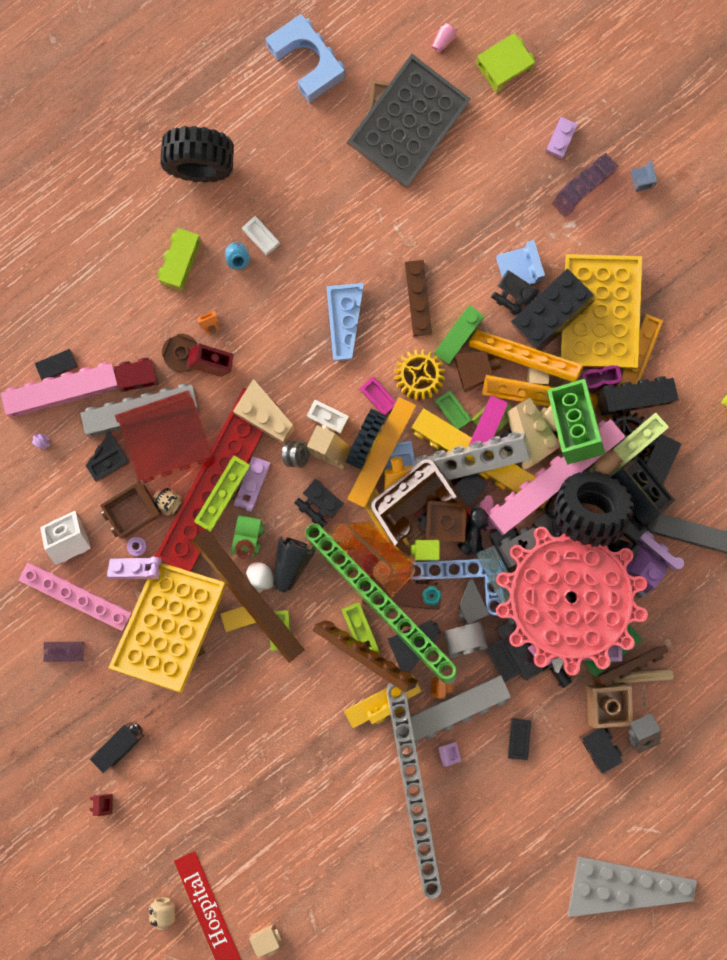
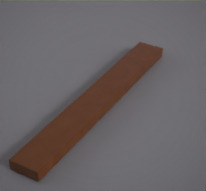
(247, 595)

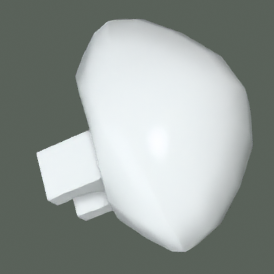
(260, 576)

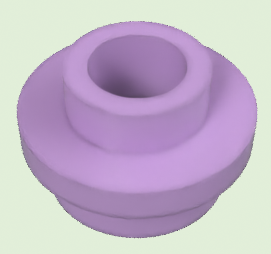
(41, 441)
(142, 548)

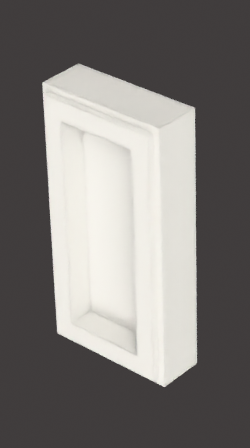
(260, 236)

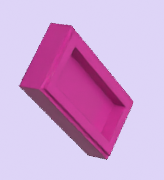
(378, 396)

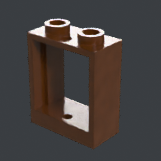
(148, 501)

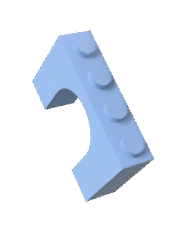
(300, 34)

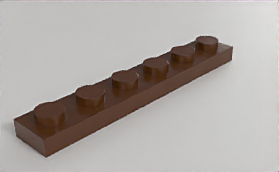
(364, 655)

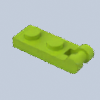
(359, 626)

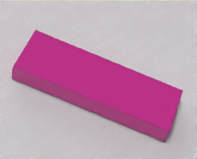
(489, 420)

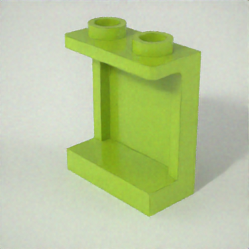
(505, 61)

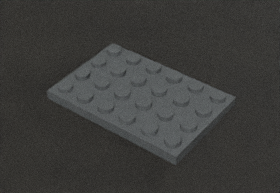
(408, 121)

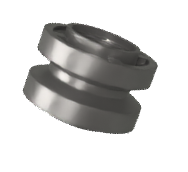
(295, 454)

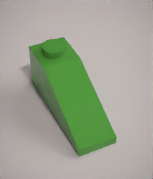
(459, 334)

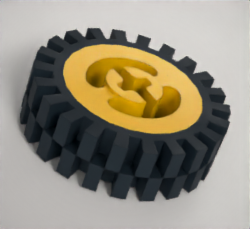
(366, 439)

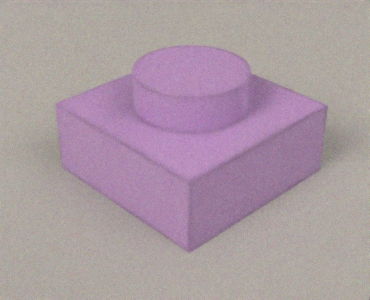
(449, 754)

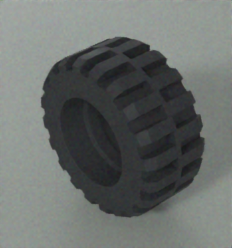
(197, 154)
(587, 525)

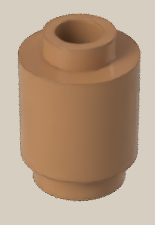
(608, 463)

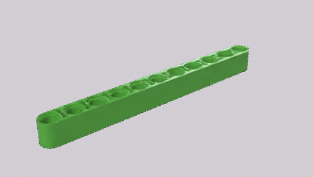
(384, 609)

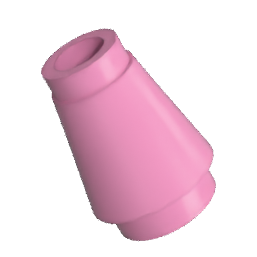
(444, 37)

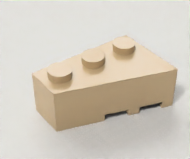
(263, 413)
(541, 439)
(328, 447)

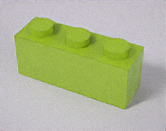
(179, 259)

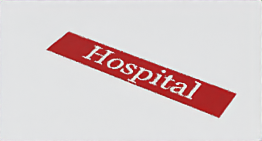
(206, 907)

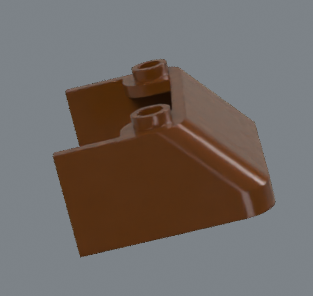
(409, 496)

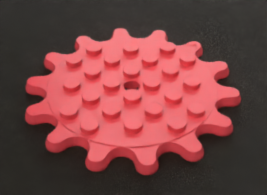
(565, 628)

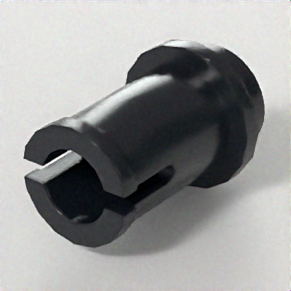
(562, 677)

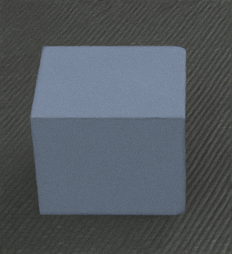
(644, 177)

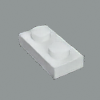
(327, 416)

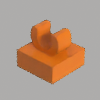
(208, 320)
(439, 689)

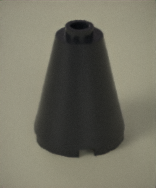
(290, 562)

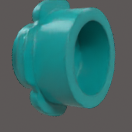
(426, 595)

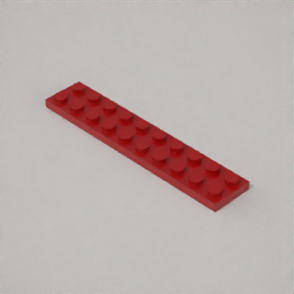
(235, 439)

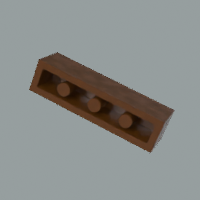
(409, 594)

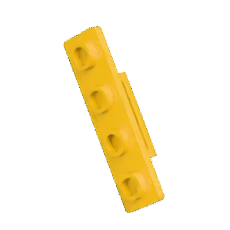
(376, 707)

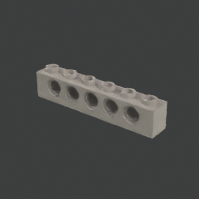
(501, 458)

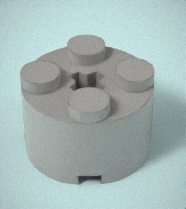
(465, 639)

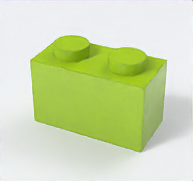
(425, 550)

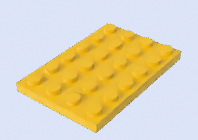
(610, 326)
(168, 628)

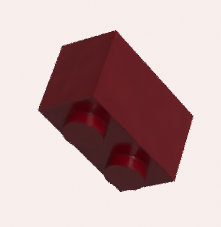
(210, 360)
(136, 375)

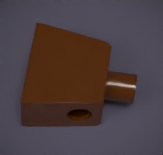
(474, 367)

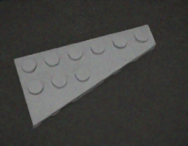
(611, 887)

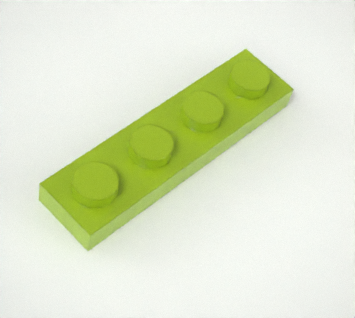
(222, 493)

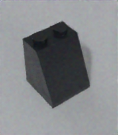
(404, 655)

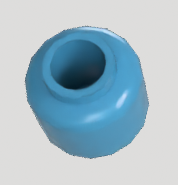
(237, 256)

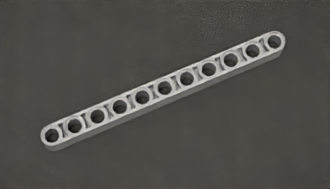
(417, 798)

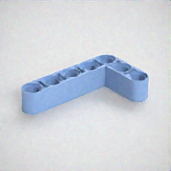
(463, 573)

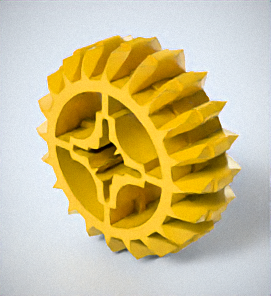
(426, 379)

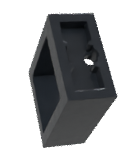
(117, 746)

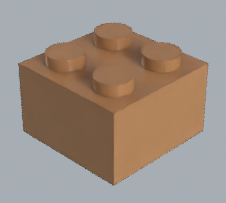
(609, 705)

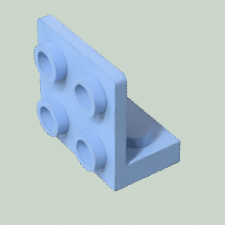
(523, 263)

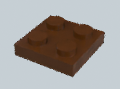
(445, 522)

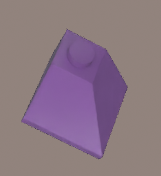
(648, 566)

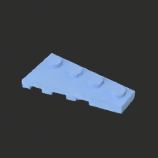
(344, 311)

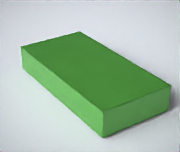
(453, 410)

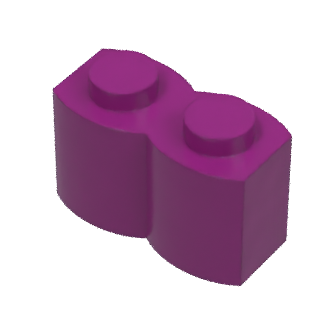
(599, 378)

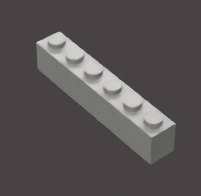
(101, 420)
(458, 708)

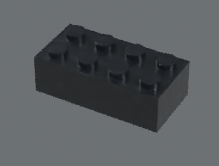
(553, 310)

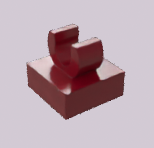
(102, 804)

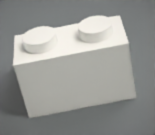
(64, 538)

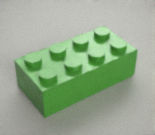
(576, 422)

